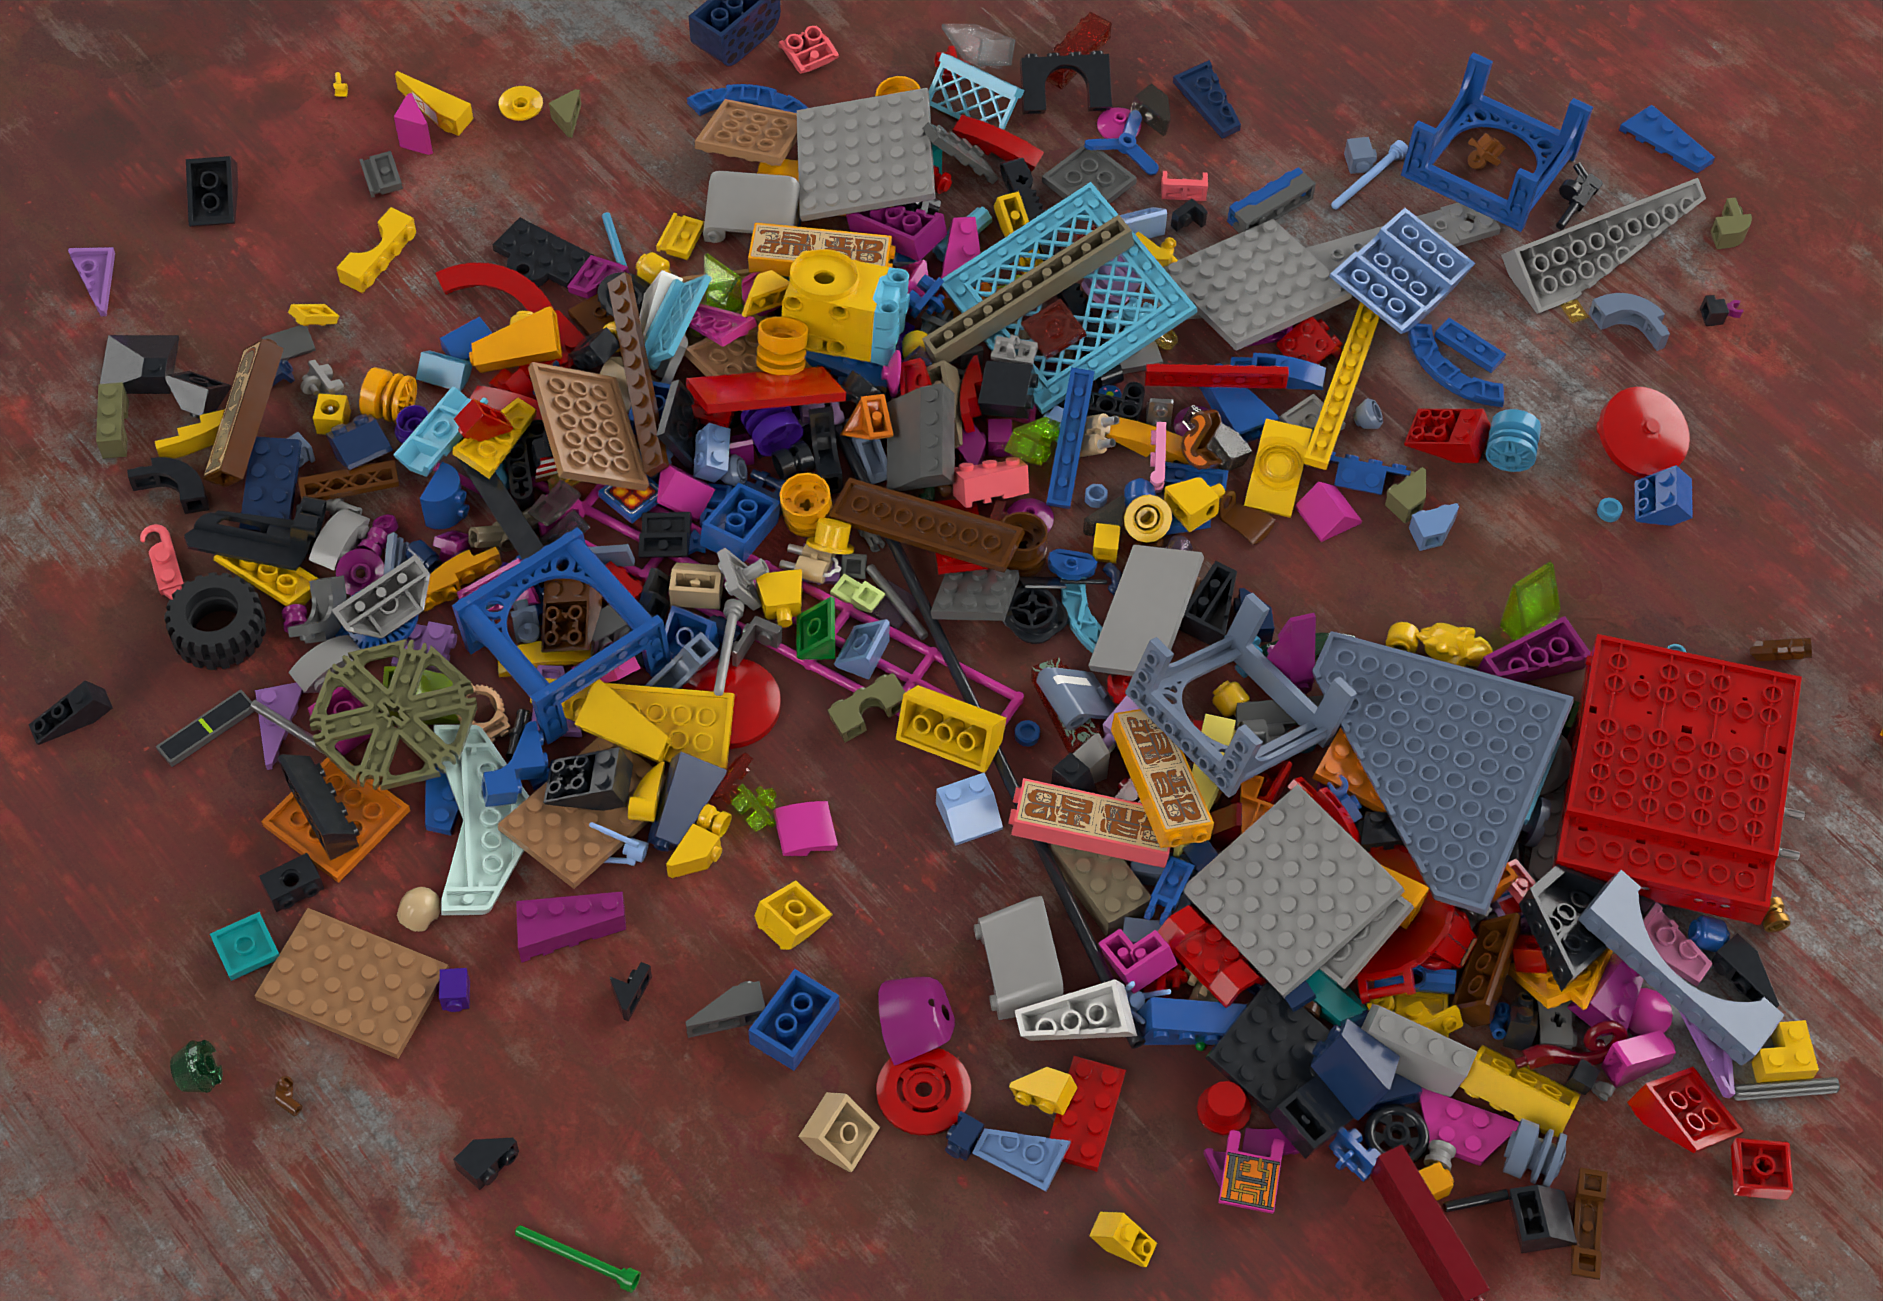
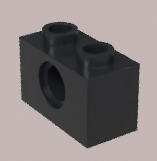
(594, 350)
(297, 870)

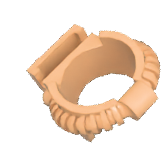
(499, 723)

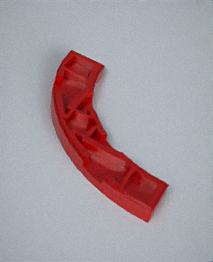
(493, 277)

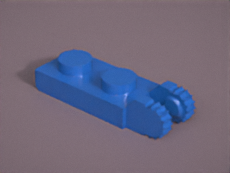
(1170, 887)

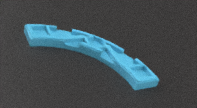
(1079, 616)

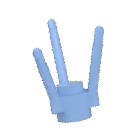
(633, 848)
(1137, 1000)

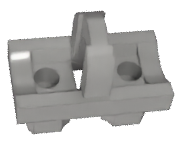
(1005, 350)

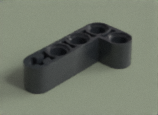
(1127, 407)
(519, 466)

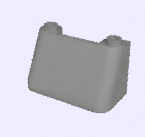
(744, 199)
(1020, 956)

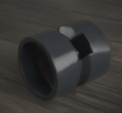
(794, 460)

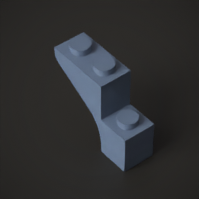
(685, 664)

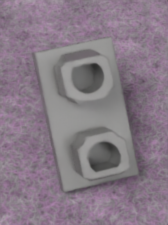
(318, 380)

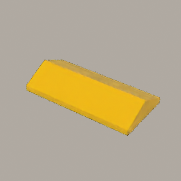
(281, 584)

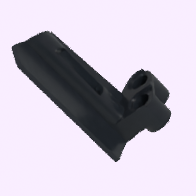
(280, 543)

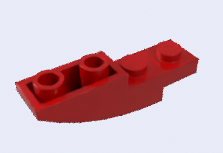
(1331, 805)

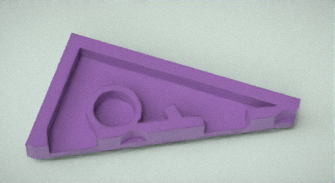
(96, 271)
(284, 701)
(1715, 1058)

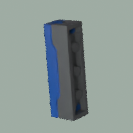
(1272, 201)

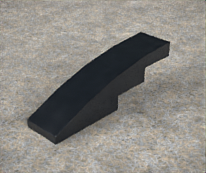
(654, 599)

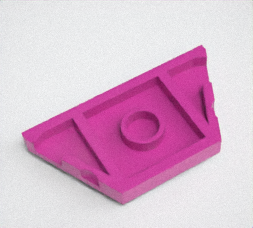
(1466, 1127)

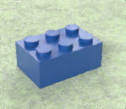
(740, 522)
(794, 1019)

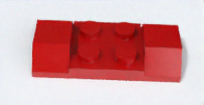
(1209, 955)

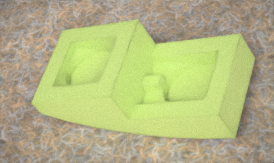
(861, 596)

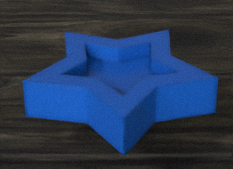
(695, 543)

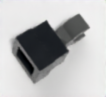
(1583, 1079)

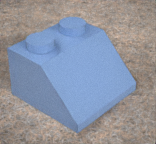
(969, 809)

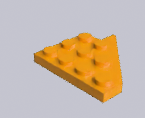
(1547, 991)

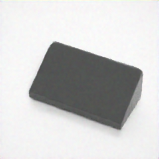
(294, 340)

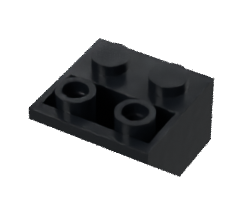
(1541, 1218)

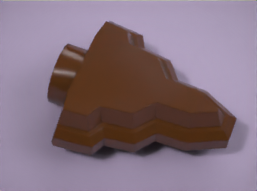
(1782, 649)

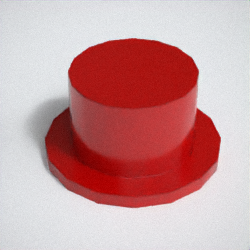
(1224, 1108)

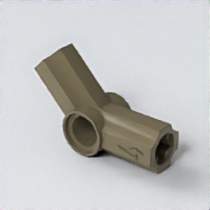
(495, 536)

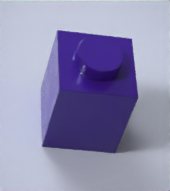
(454, 989)

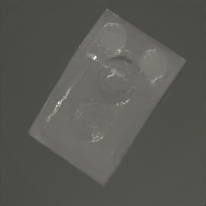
(980, 45)

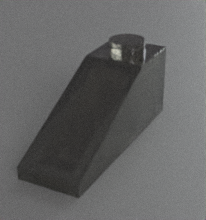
(1225, 443)

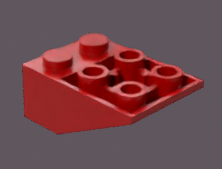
(1450, 433)

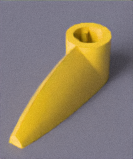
(646, 797)

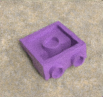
(434, 634)

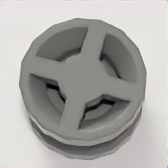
(1440, 1151)

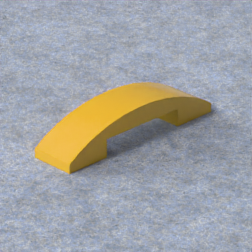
(536, 657)

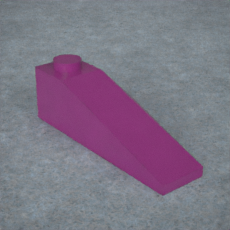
(1296, 651)

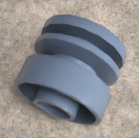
(1537, 1154)

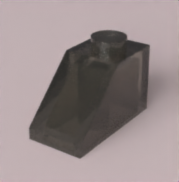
(1154, 108)

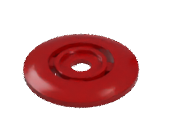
(949, 1092)

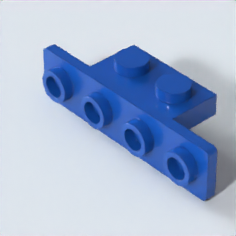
(1362, 475)

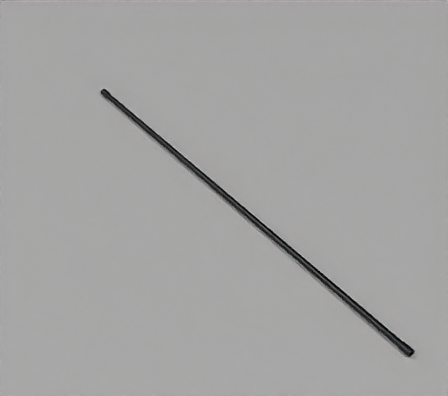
(999, 759)

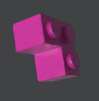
(1138, 961)

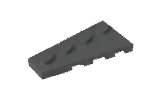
(961, 150)

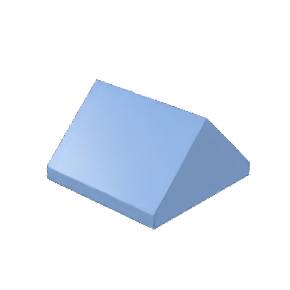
(1148, 221)

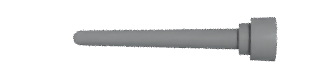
(733, 612)

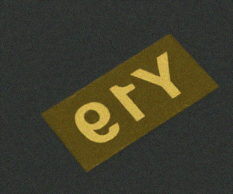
(1574, 310)

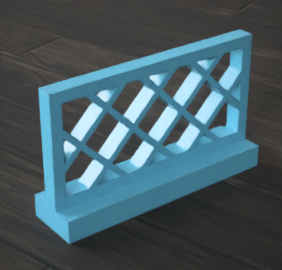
(975, 76)
(673, 319)

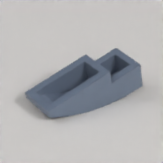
(872, 457)

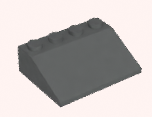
(923, 439)

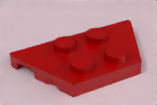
(569, 339)

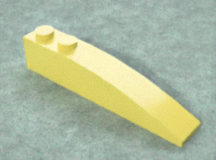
(1222, 731)

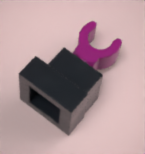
(1716, 310)

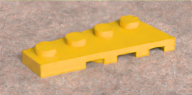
(490, 453)

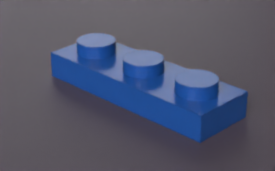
(1470, 345)
(1180, 472)

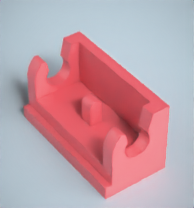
(1184, 188)

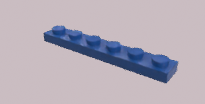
(1070, 438)

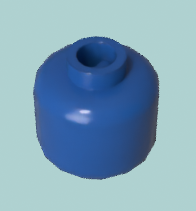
(1137, 488)
(1708, 933)

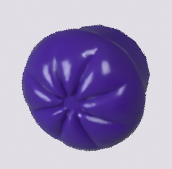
(408, 421)

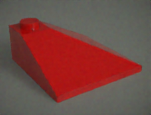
(1684, 1111)

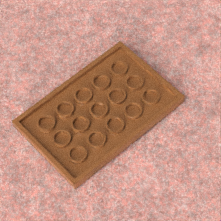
(588, 427)
(562, 835)
(352, 983)

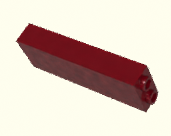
(1427, 1228)

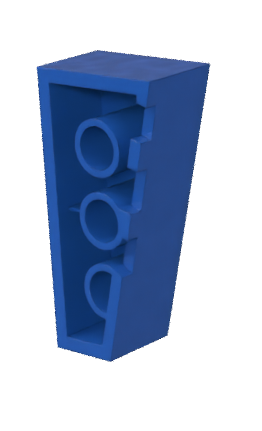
(1185, 1021)

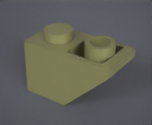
(1407, 496)

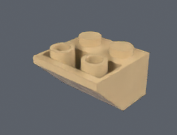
(696, 586)

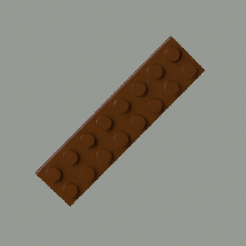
(927, 525)

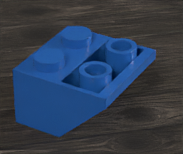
(1664, 497)

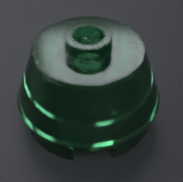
(195, 1067)

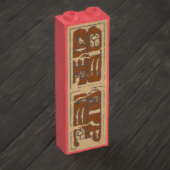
(1085, 822)

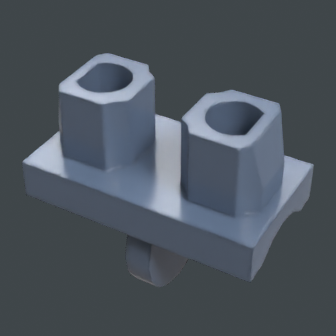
(525, 622)

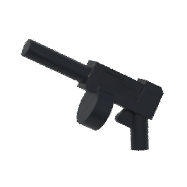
(1577, 193)

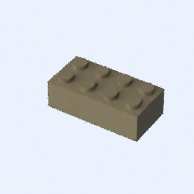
(1103, 886)

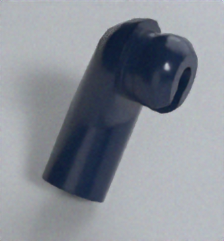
(1115, 576)

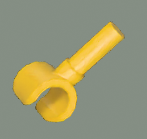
(341, 89)

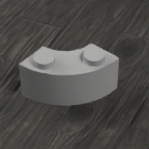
(338, 537)
(313, 666)

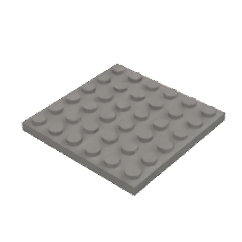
(864, 155)
(1256, 284)
(1292, 890)

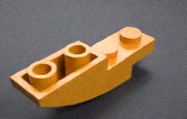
(457, 571)

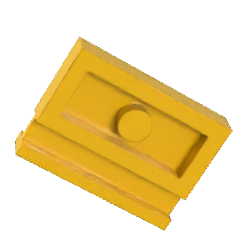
(680, 236)

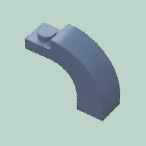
(1633, 311)

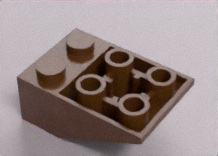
(569, 615)

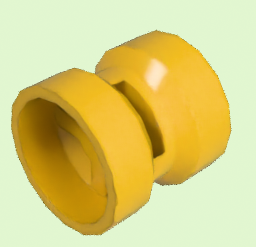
(714, 820)

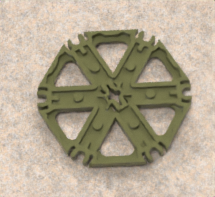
(399, 696)

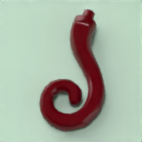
(1549, 1054)

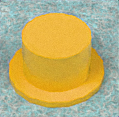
(1147, 518)
(831, 537)

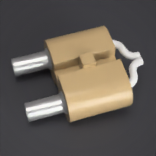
(1094, 433)
(813, 563)

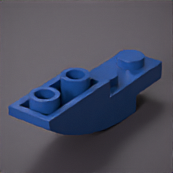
(1301, 372)

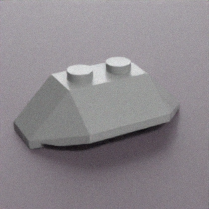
(387, 601)

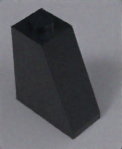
(1073, 774)

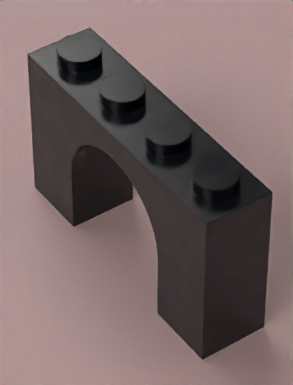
(1092, 68)

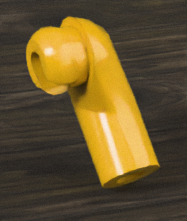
(1168, 246)

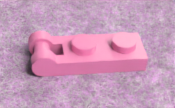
(1157, 458)

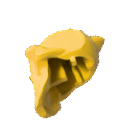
(1454, 644)

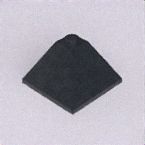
(140, 362)

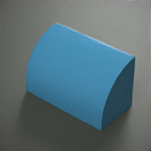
(443, 370)

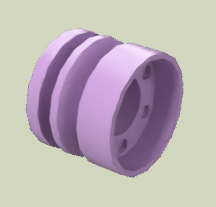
(1117, 285)

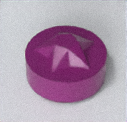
(387, 523)

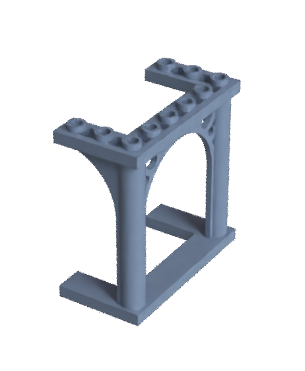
(1244, 755)

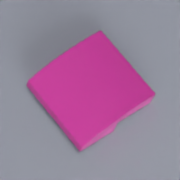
(805, 828)

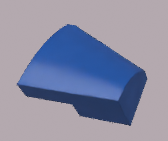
(459, 341)

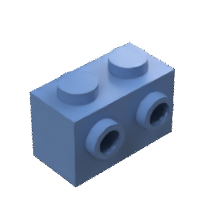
(711, 452)

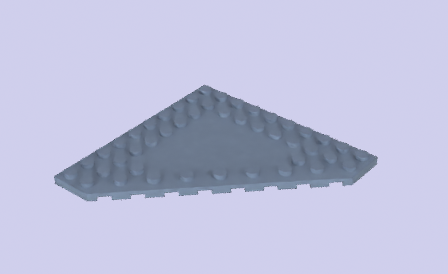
(1447, 757)

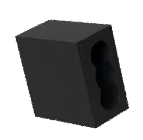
(1008, 389)

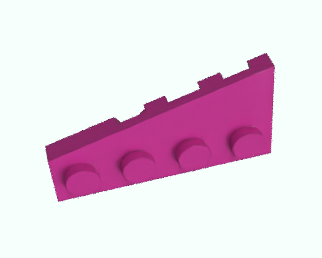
(720, 324)

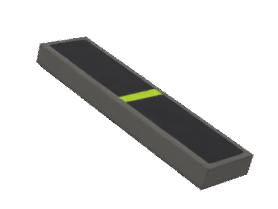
(205, 728)

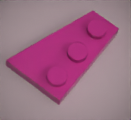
(961, 244)

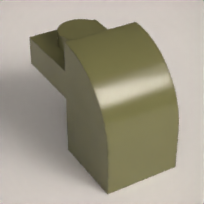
(1732, 227)

